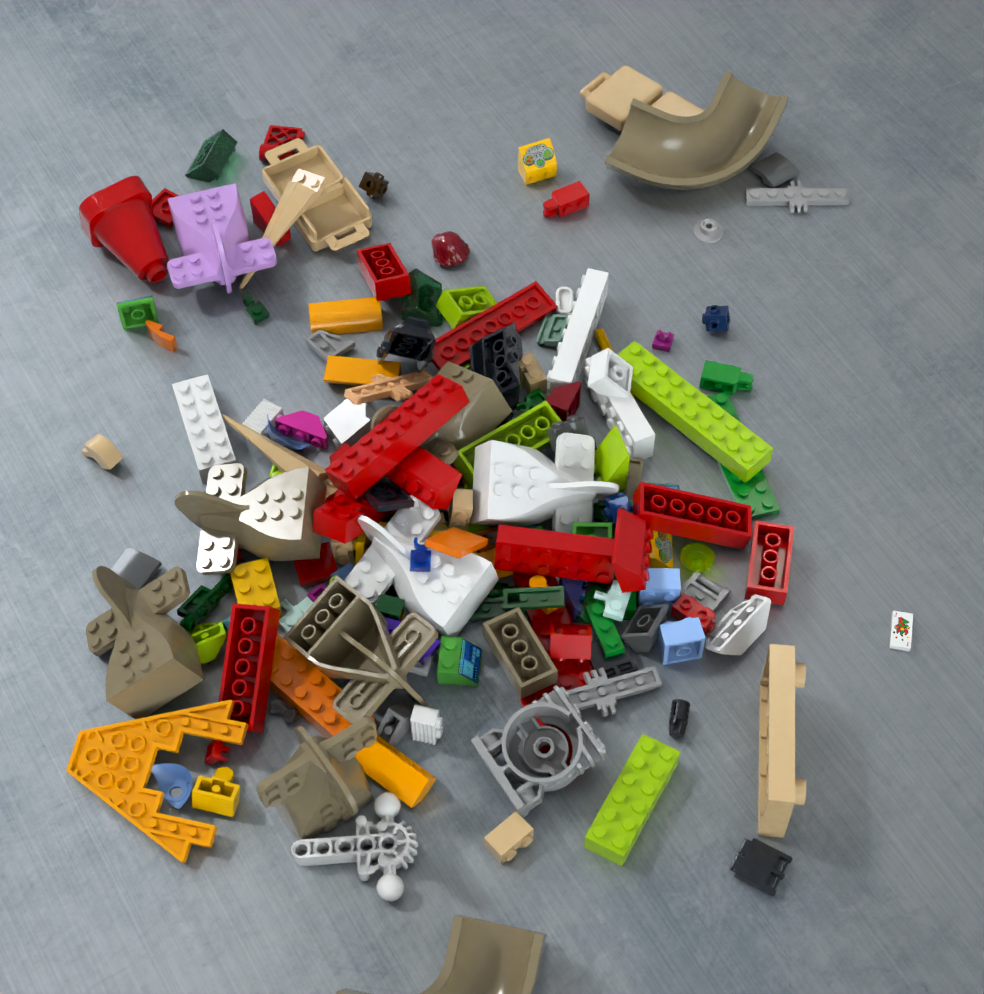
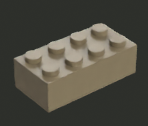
(520, 653)

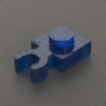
(420, 558)

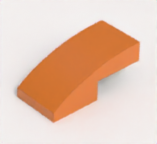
(160, 337)

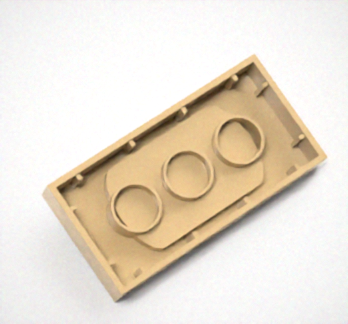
(777, 782)

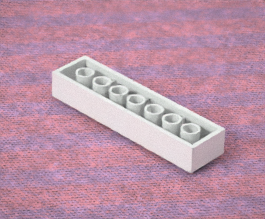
(580, 330)

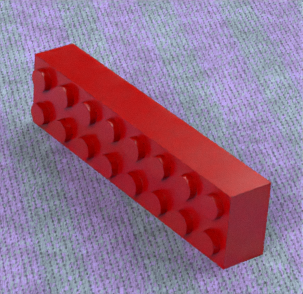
(397, 436)

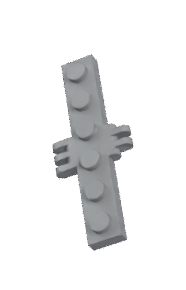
(796, 197)
(604, 692)

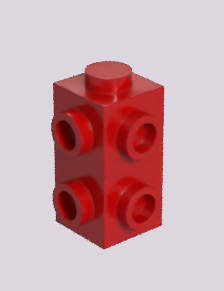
(688, 606)

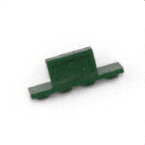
(202, 601)

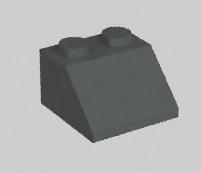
(644, 627)

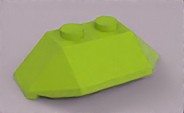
(208, 640)

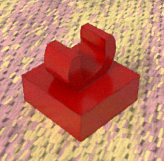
(213, 752)

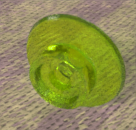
(694, 552)

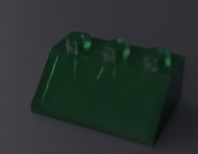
(212, 157)
(423, 299)

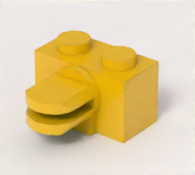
(217, 793)

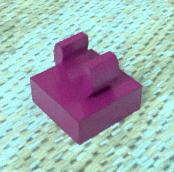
(663, 341)

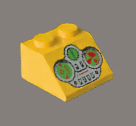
(537, 161)
(661, 551)

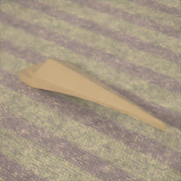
(294, 201)
(282, 456)

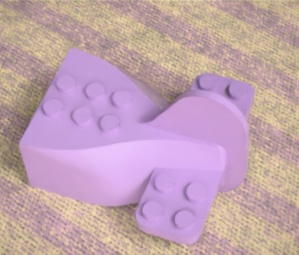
(214, 239)

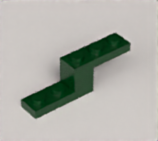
(523, 598)

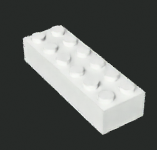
(628, 418)
(203, 424)

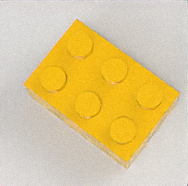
(255, 584)

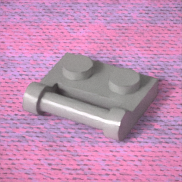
(702, 594)

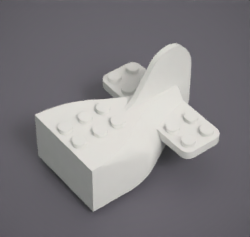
(525, 487)
(442, 596)

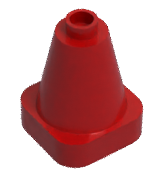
(125, 224)

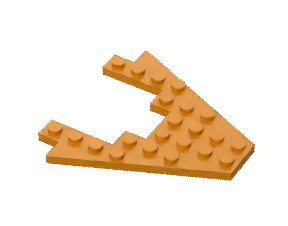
(119, 759)

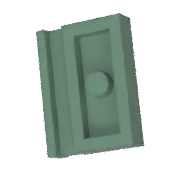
(552, 329)

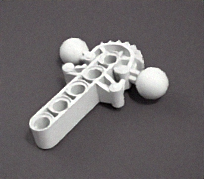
(390, 885)

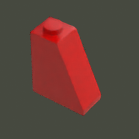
(262, 212)

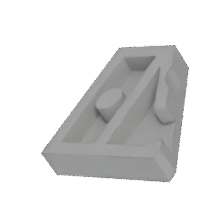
(328, 344)

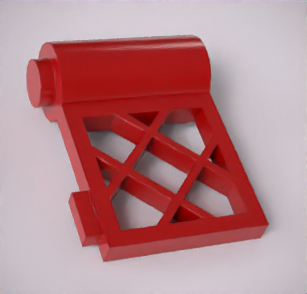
(284, 132)

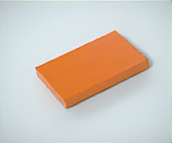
(456, 542)

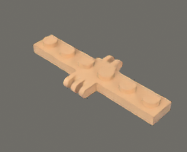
(382, 387)

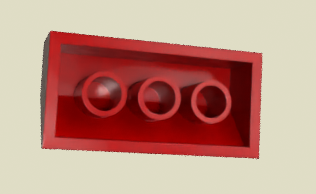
(426, 478)
(631, 551)

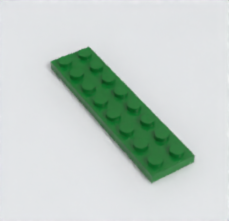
(757, 489)

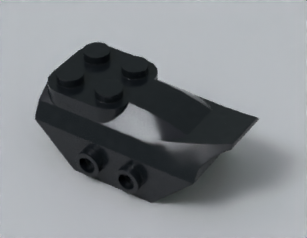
(409, 340)
(498, 359)

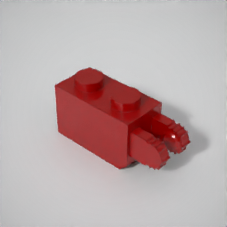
(566, 200)

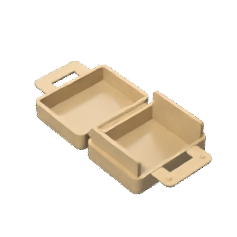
(611, 97)
(337, 215)

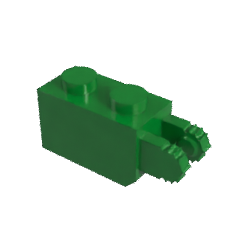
(724, 377)

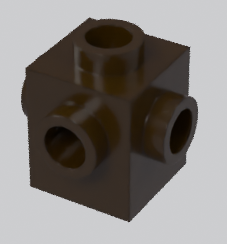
(374, 184)

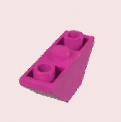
(303, 427)

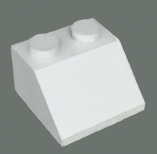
(610, 374)

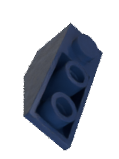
(573, 594)

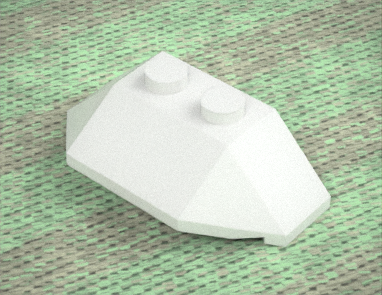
(740, 627)

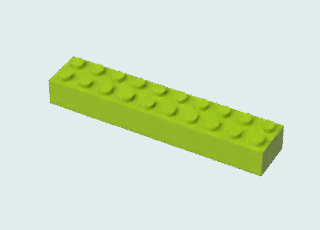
(695, 414)

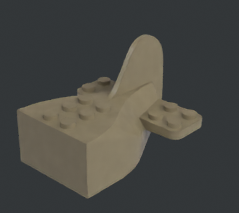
(475, 420)
(267, 521)
(352, 641)
(151, 652)
(321, 780)

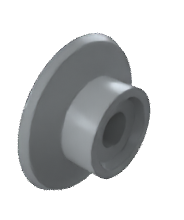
(708, 231)

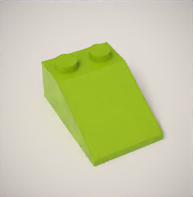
(464, 303)
(612, 460)

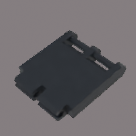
(613, 665)
(760, 865)

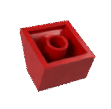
(570, 642)

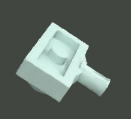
(615, 601)
(293, 613)

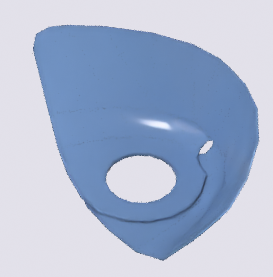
(282, 440)
(170, 776)

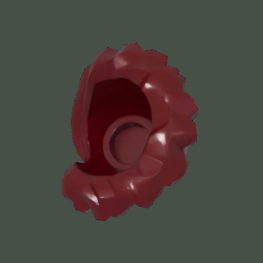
(449, 249)

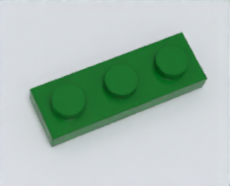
(604, 630)

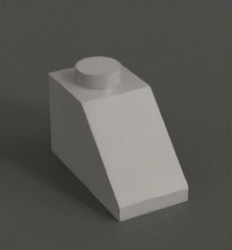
(395, 724)

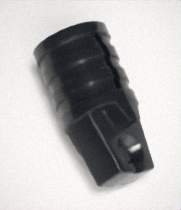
(678, 718)

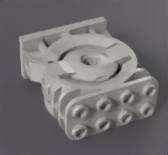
(552, 710)

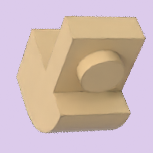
(102, 451)

